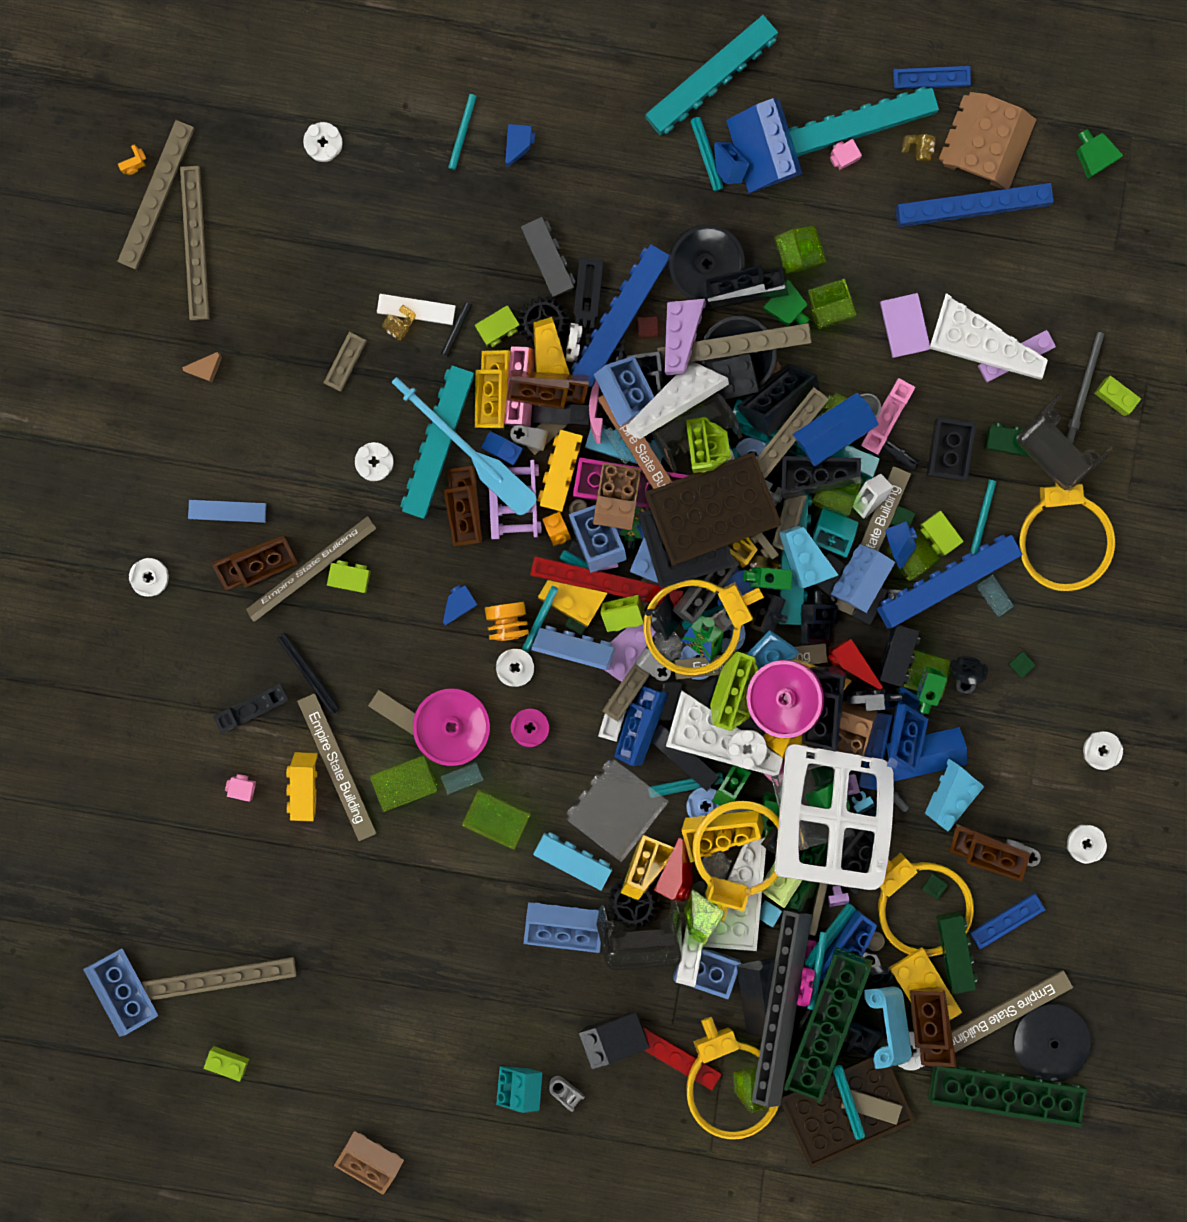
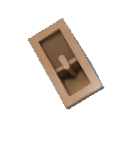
(205, 368)

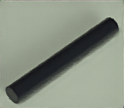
(456, 329)

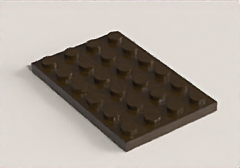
(712, 509)
(825, 1126)

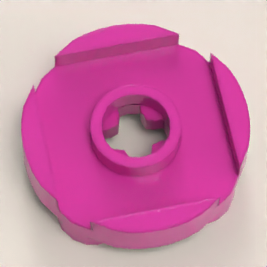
(520, 732)
(806, 987)

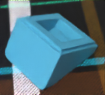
(769, 913)

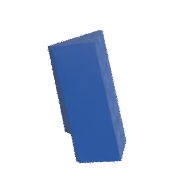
(836, 429)
(640, 725)
(907, 733)
(935, 753)

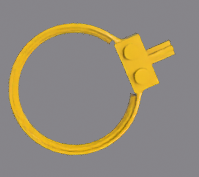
(1056, 496)
(736, 607)
(897, 874)
(724, 892)
(710, 1048)

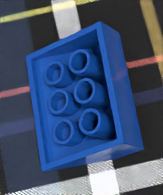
(765, 143)

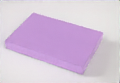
(905, 325)

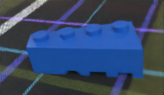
(852, 938)

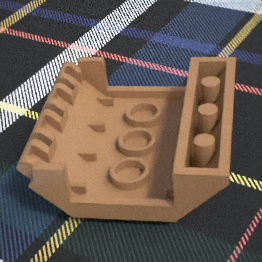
(988, 138)

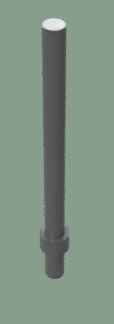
(1074, 423)

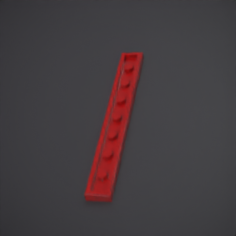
(599, 580)

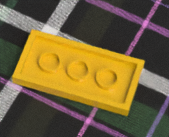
(917, 973)

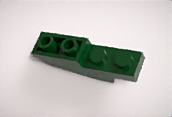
(812, 856)

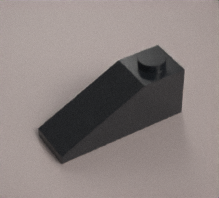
(570, 415)

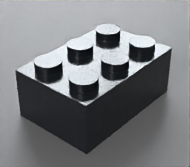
(951, 449)
(898, 655)

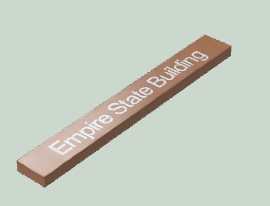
(640, 451)

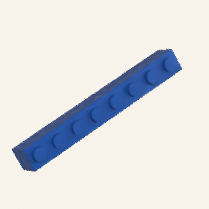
(974, 205)
(622, 313)
(949, 581)

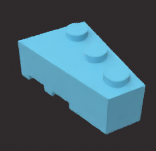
(805, 558)
(953, 796)

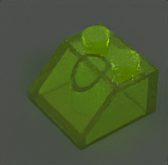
(800, 249)

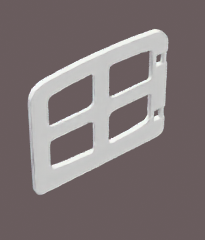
(836, 818)

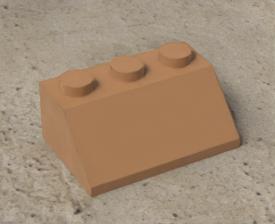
(369, 1162)

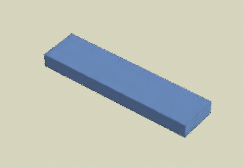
(227, 511)

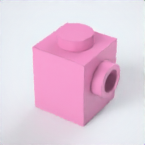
(845, 154)
(240, 787)

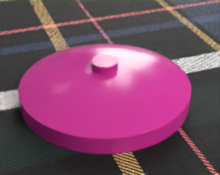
(785, 698)
(451, 727)

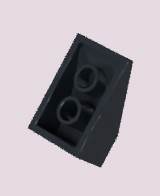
(614, 1039)

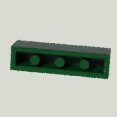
(1004, 440)
(956, 952)

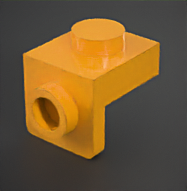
(133, 164)
(556, 529)

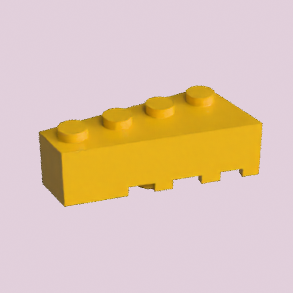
(548, 350)
(560, 471)
(723, 832)

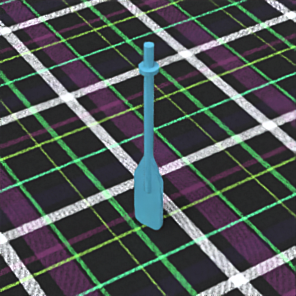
(490, 470)

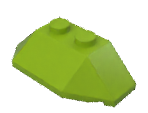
(707, 444)
(730, 695)

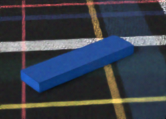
(932, 77)
(876, 749)
(1007, 921)

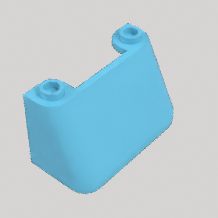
(893, 1006)

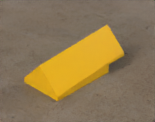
(491, 389)

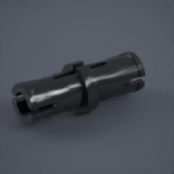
(900, 454)

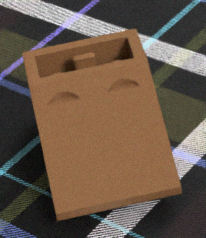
(617, 496)
(855, 729)

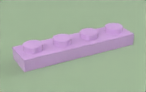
(1040, 344)

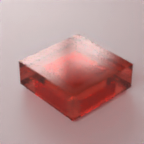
(647, 327)

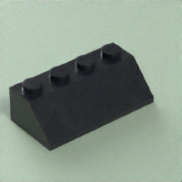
(778, 398)

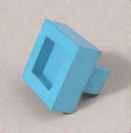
(863, 805)

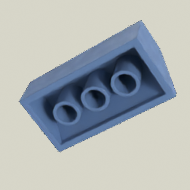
(574, 648)
(562, 927)
(120, 992)

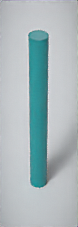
(462, 131)
(983, 516)
(540, 618)
(818, 968)

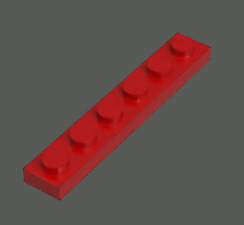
(680, 1059)

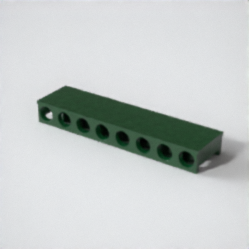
(828, 1024)
(1008, 1095)

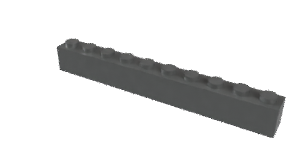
(781, 1008)

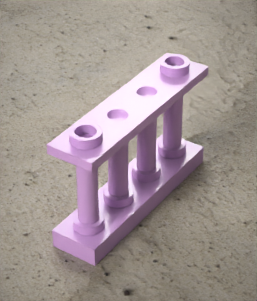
(497, 509)

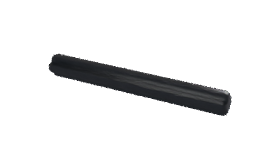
(308, 673)

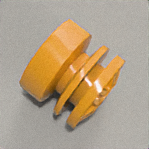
(506, 621)

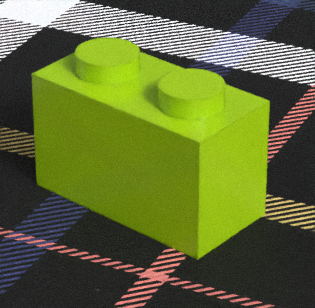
(497, 326)
(1117, 396)
(941, 533)
(349, 577)
(623, 613)
(226, 1063)

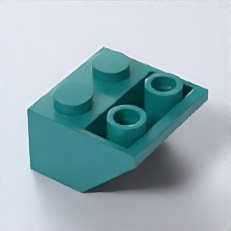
(834, 533)
(519, 1089)

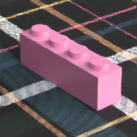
(516, 412)

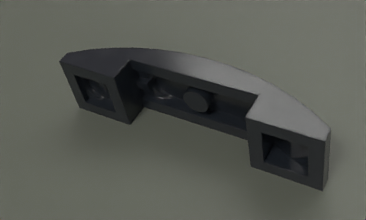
(251, 708)

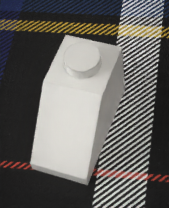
(872, 495)

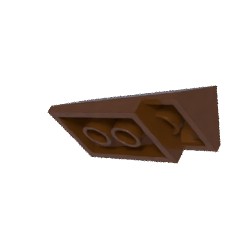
(547, 388)
(463, 506)
(255, 563)
(989, 853)
(932, 1027)

